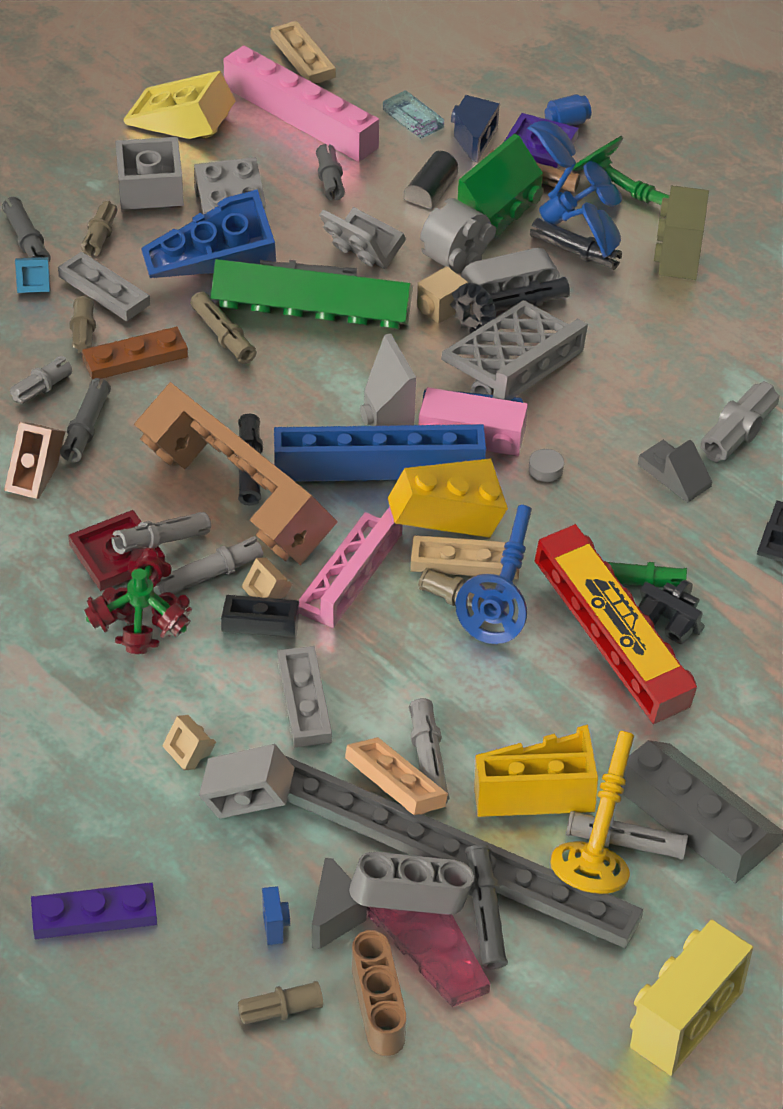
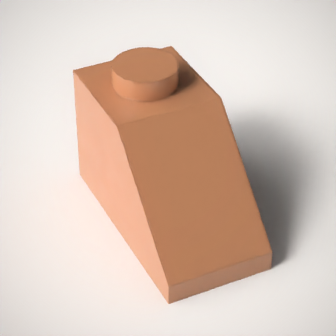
(33, 459)

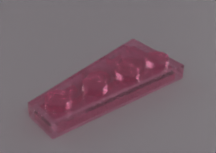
(438, 950)

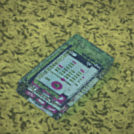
(413, 114)

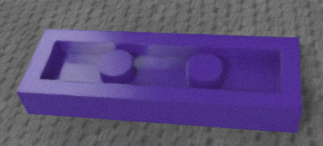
(93, 910)

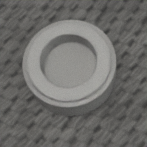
(546, 465)

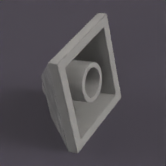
(390, 388)

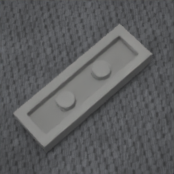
(104, 286)
(304, 696)

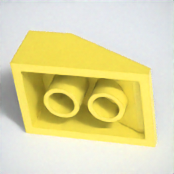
(184, 106)

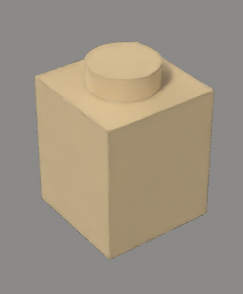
(435, 294)

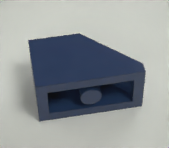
(475, 124)

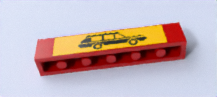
(615, 624)

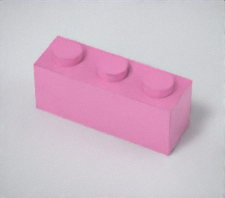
(502, 419)

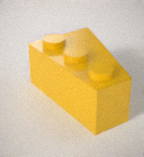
(538, 778)

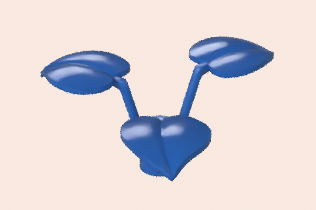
(562, 205)

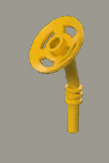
(593, 852)

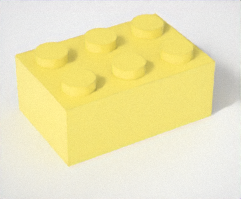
(689, 996)

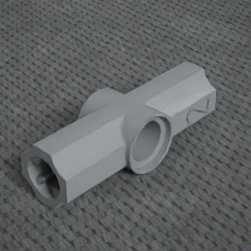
(739, 421)

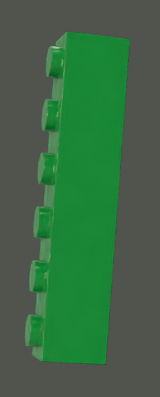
(311, 292)

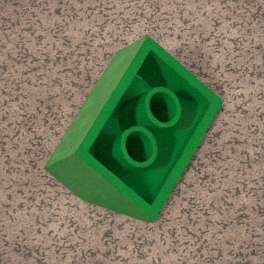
(503, 184)

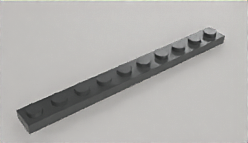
(426, 837)

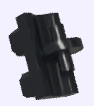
(674, 604)

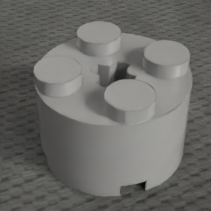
(456, 235)

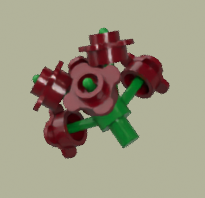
(128, 605)

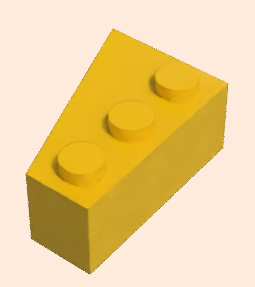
(450, 498)

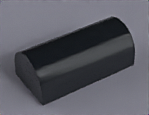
(432, 180)
(260, 616)

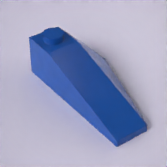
(230, 232)

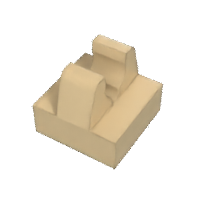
(265, 581)
(188, 742)

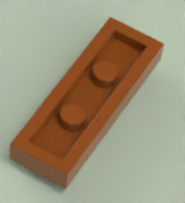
(135, 353)

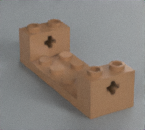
(287, 521)

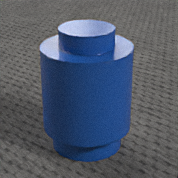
(569, 110)

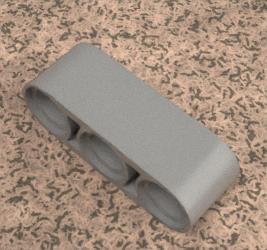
(511, 270)
(411, 883)

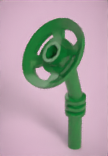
(638, 189)

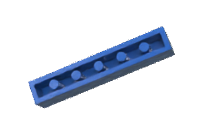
(372, 451)

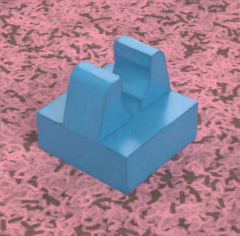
(32, 275)

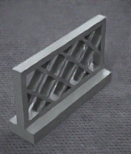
(533, 361)

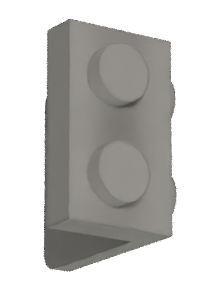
(224, 179)
(364, 236)

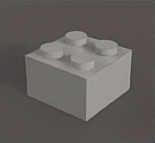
(149, 173)

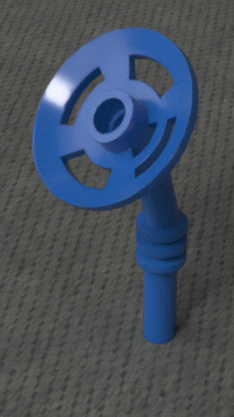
(497, 598)

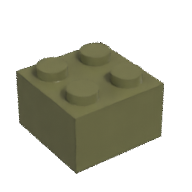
(681, 232)

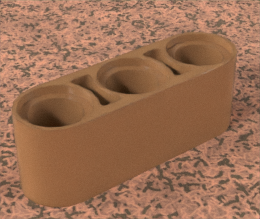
(384, 1008)

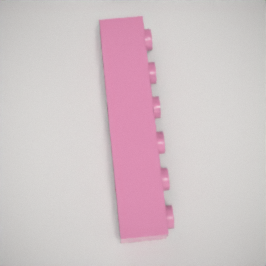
(301, 103)

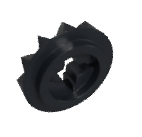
(483, 306)

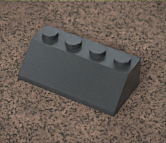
(696, 804)

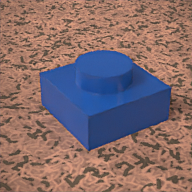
(275, 915)

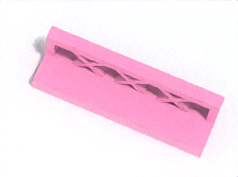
(352, 574)

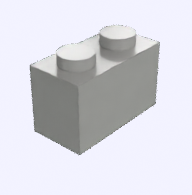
(246, 781)

